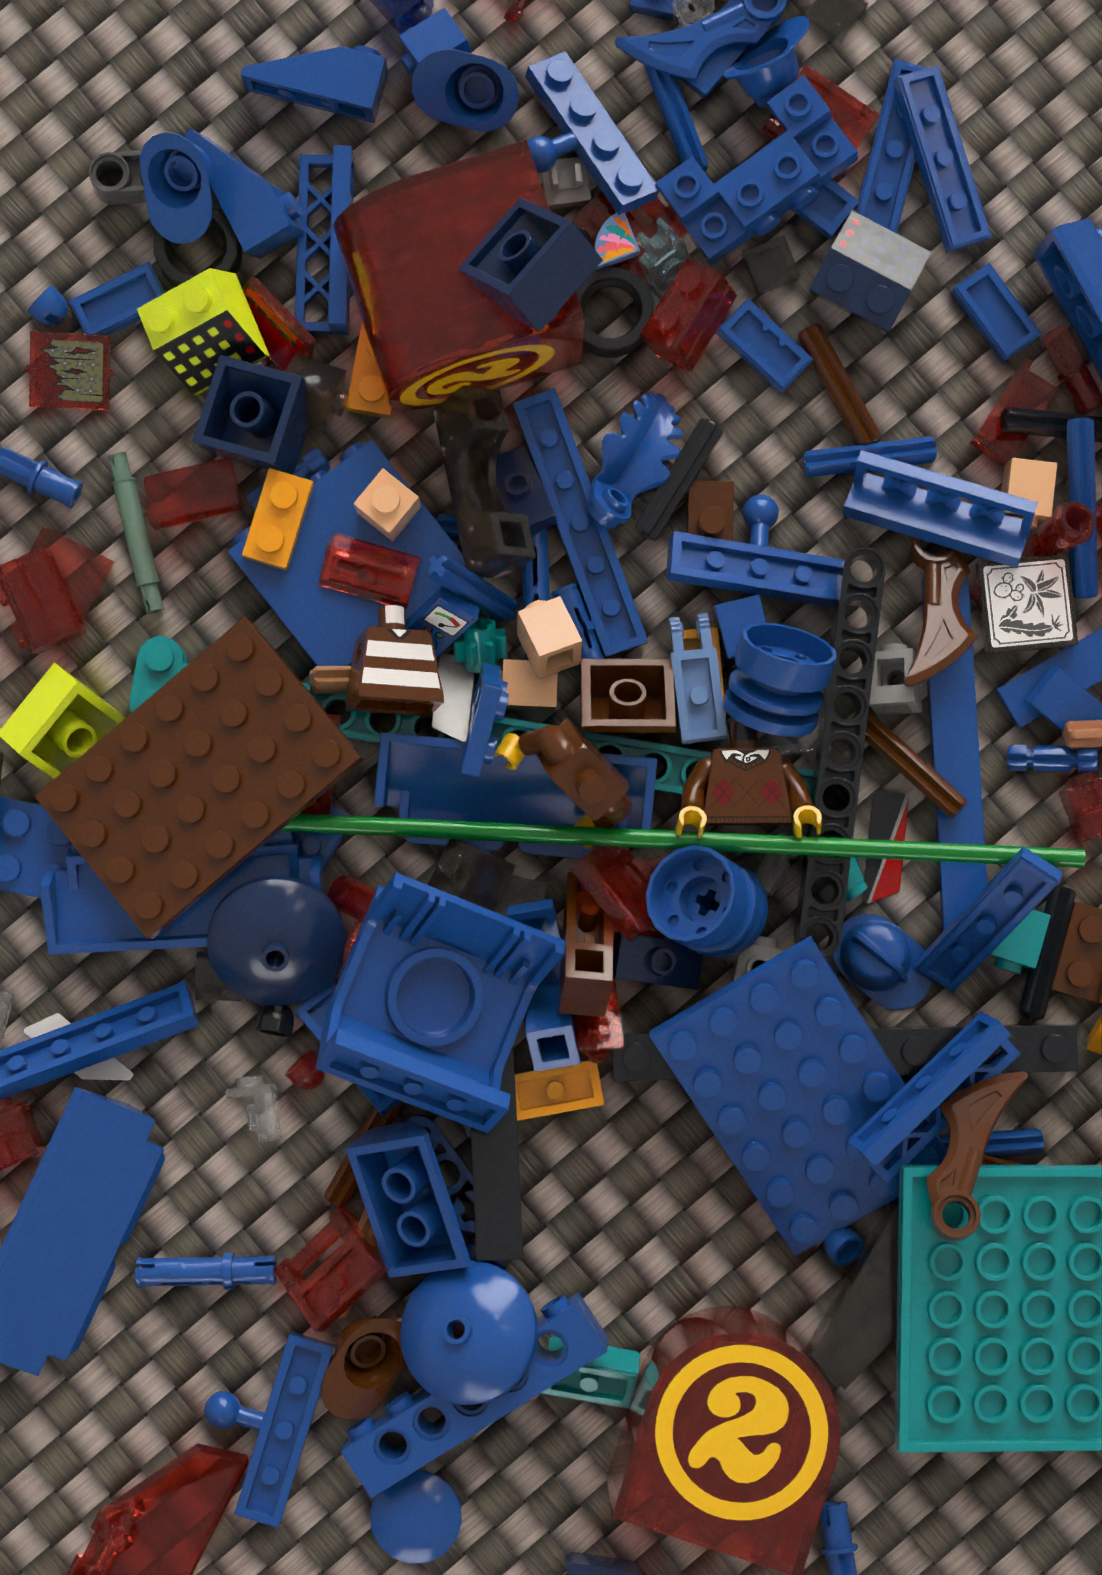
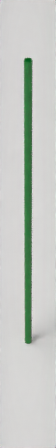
(670, 840)

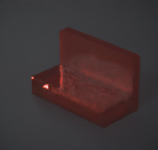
(1021, 391)
(192, 494)

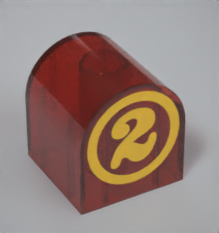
(418, 310)
(728, 1439)

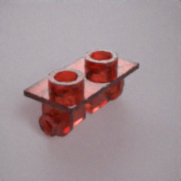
(600, 1034)

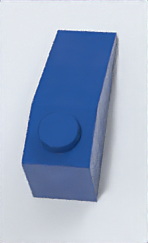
(328, 80)
(254, 206)

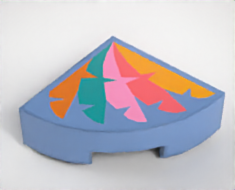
(616, 241)

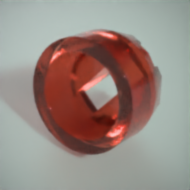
(304, 1072)

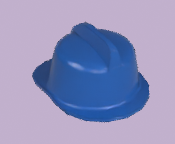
(771, 62)
(465, 90)
(177, 187)
(881, 961)

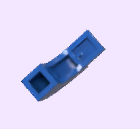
(548, 1033)

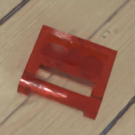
(338, 1279)

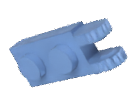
(697, 685)

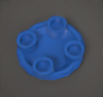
(416, 1518)

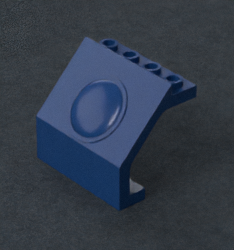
(434, 1001)

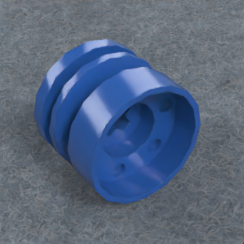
(779, 679)
(688, 891)

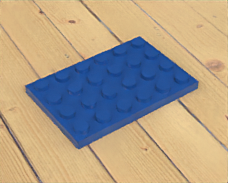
(784, 1084)

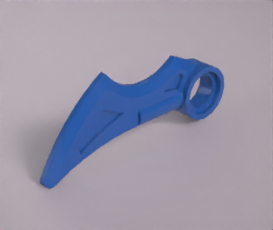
(687, 48)

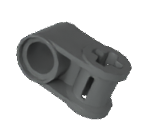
(129, 189)

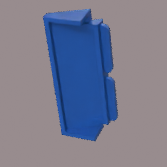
(427, 783)
(87, 918)
(72, 1226)

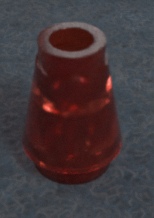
(1066, 528)

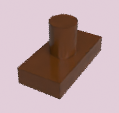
(711, 509)

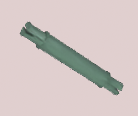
(136, 532)

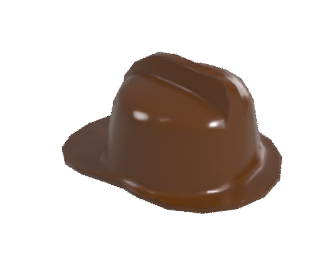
(363, 1368)

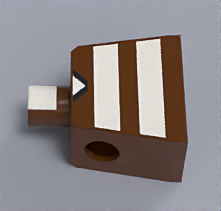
(394, 668)

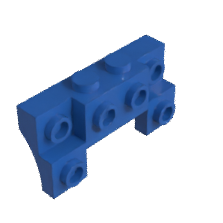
(766, 184)

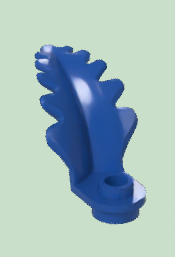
(634, 459)

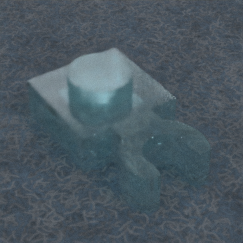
(663, 256)

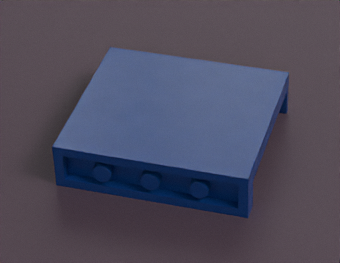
(324, 618)

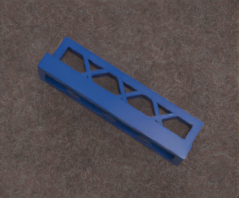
(339, 284)
(939, 513)
(927, 1091)

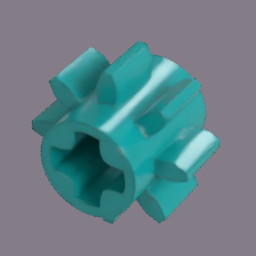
(480, 644)

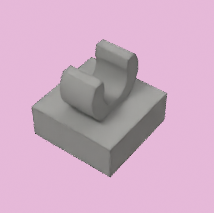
(566, 184)

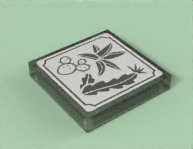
(1026, 605)

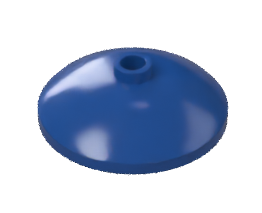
(496, 1339)

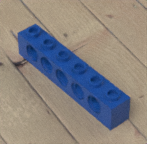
(383, 1465)

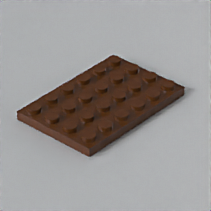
(198, 777)

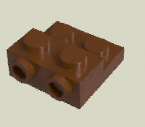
(1081, 955)

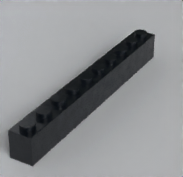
(908, 1048)

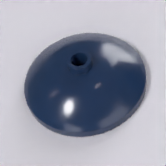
(282, 917)

